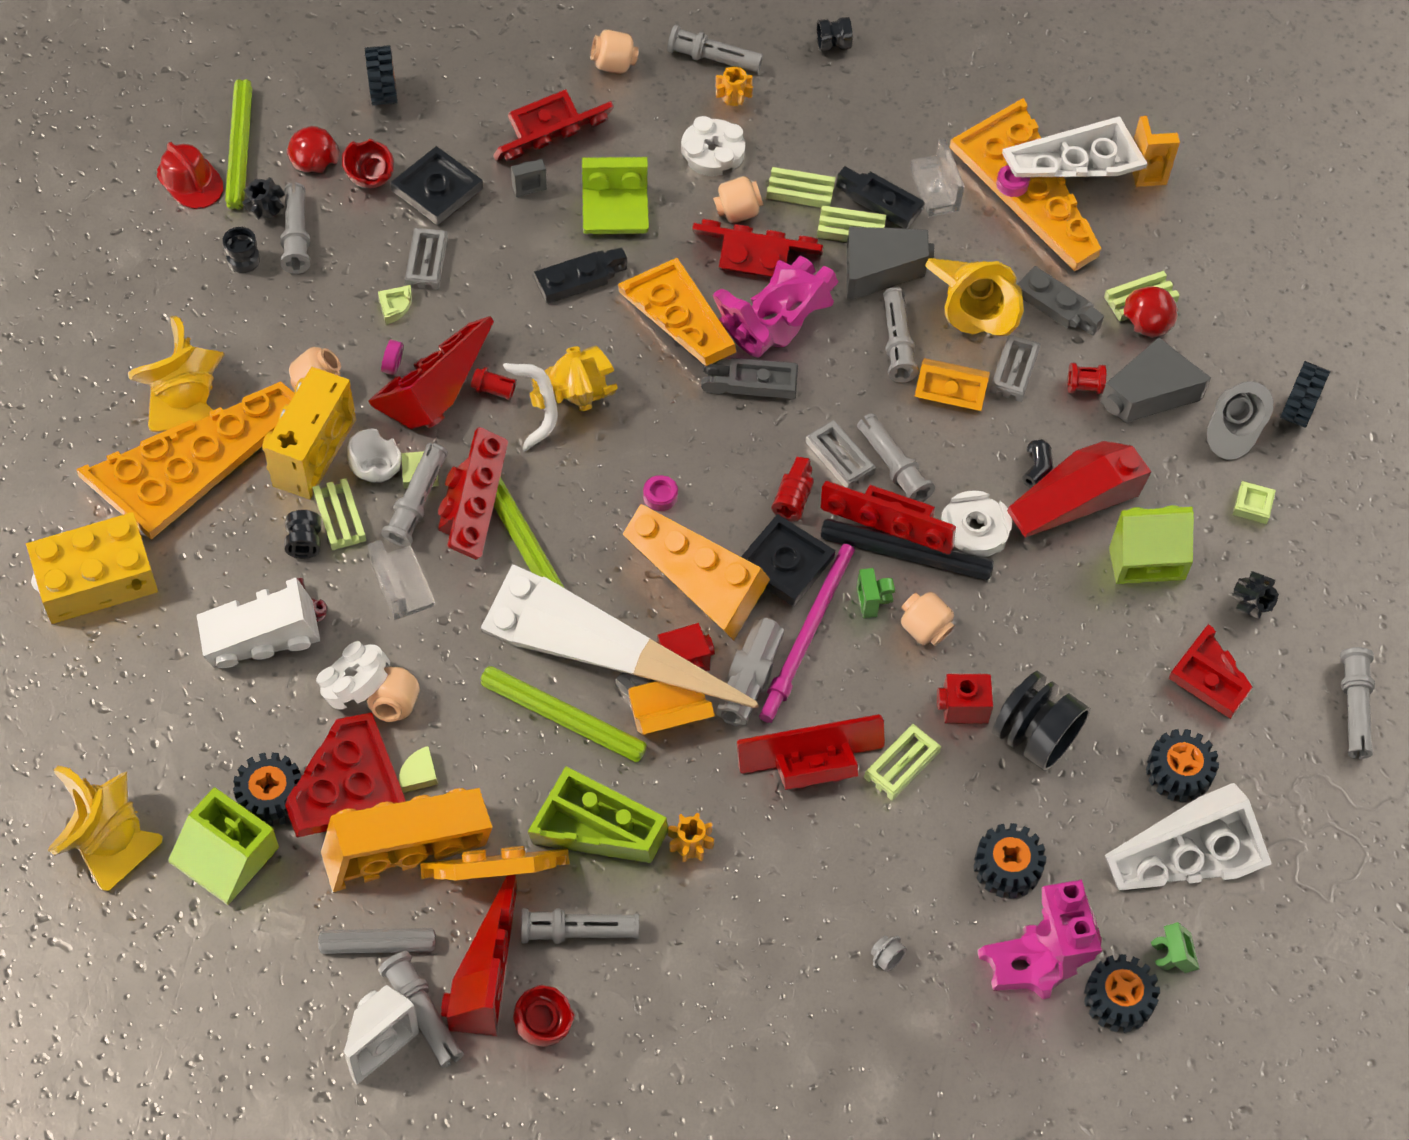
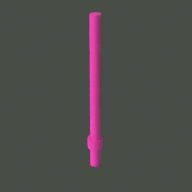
(781, 686)

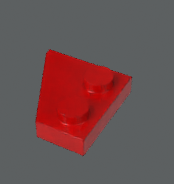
(1212, 674)

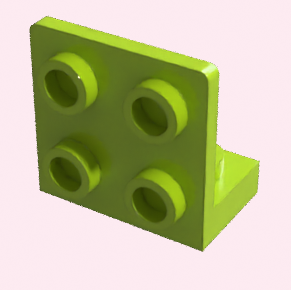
(615, 195)

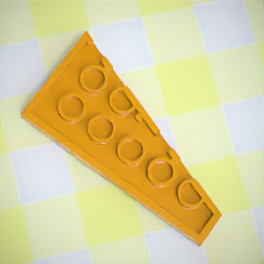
(1047, 203)
(186, 461)

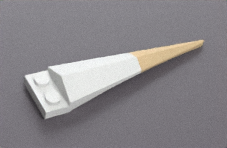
(554, 621)

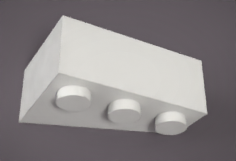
(259, 627)

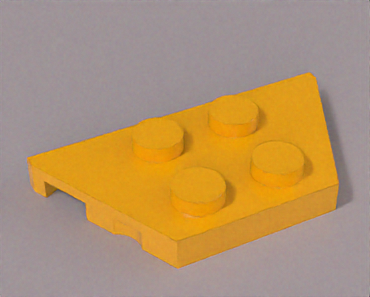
(478, 865)

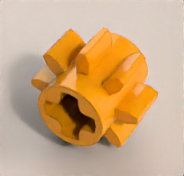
(734, 86)
(690, 826)

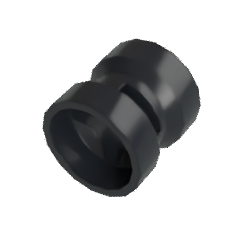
(834, 34)
(241, 249)
(302, 534)

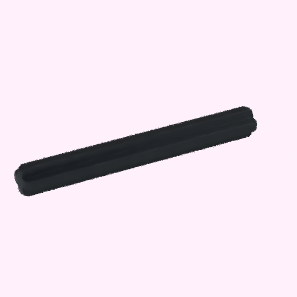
(905, 549)

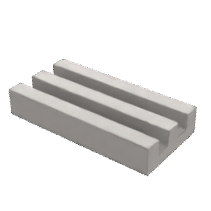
(423, 279)
(1008, 388)
(855, 475)

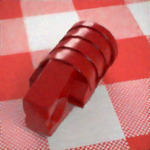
(794, 490)

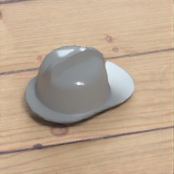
(1239, 419)

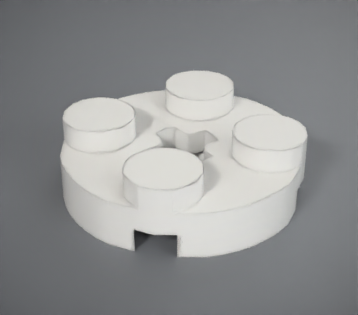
(718, 132)
(986, 511)
(353, 675)

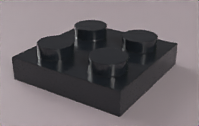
(436, 185)
(789, 558)

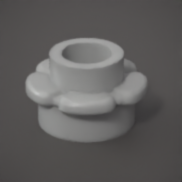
(888, 953)

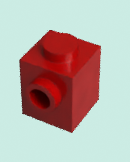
(689, 644)
(966, 698)

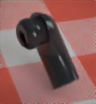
(1041, 453)

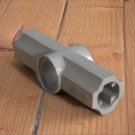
(751, 668)

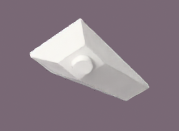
(1086, 151)
(1197, 842)

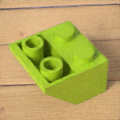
(1153, 544)
(222, 846)

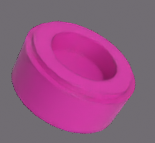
(1011, 185)
(392, 357)
(660, 493)

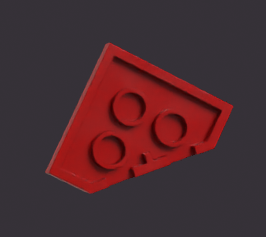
(343, 774)

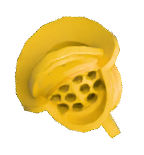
(980, 296)
(179, 382)
(104, 828)

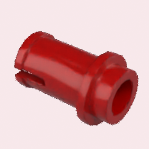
(493, 383)

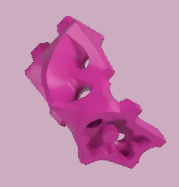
(790, 295)
(1053, 948)

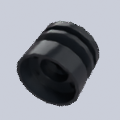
(1035, 716)

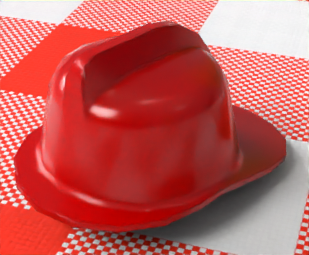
(189, 176)

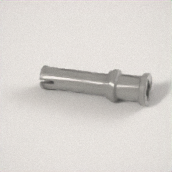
(700, 46)
(295, 238)
(900, 346)
(902, 469)
(410, 507)
(1358, 687)
(558, 925)
(408, 983)

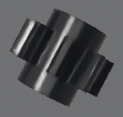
(263, 198)
(1255, 594)

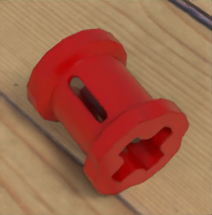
(1086, 378)

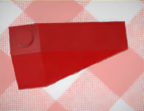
(434, 385)
(1080, 486)
(480, 978)

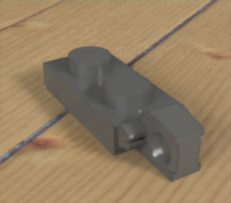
(1059, 301)

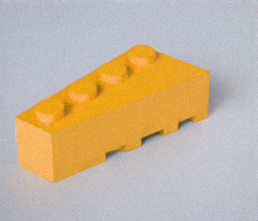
(706, 573)
(403, 834)

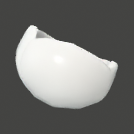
(372, 456)

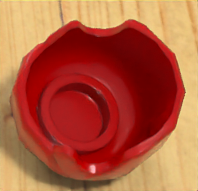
(312, 149)
(368, 163)
(1151, 311)
(543, 1016)

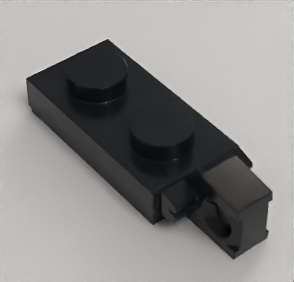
(880, 196)
(579, 274)

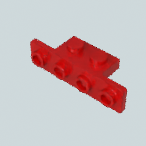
(546, 119)
(754, 252)
(472, 494)
(890, 514)
(813, 752)

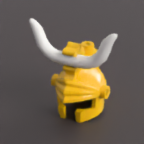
(574, 377)

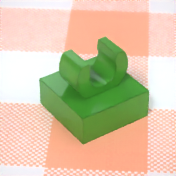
(873, 592)
(1180, 949)

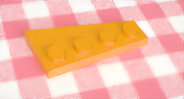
(679, 308)

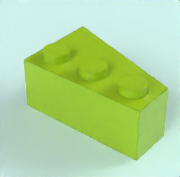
(597, 821)

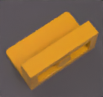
(1158, 152)
(952, 384)
(666, 706)

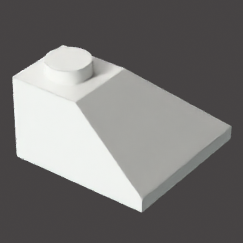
(378, 1030)

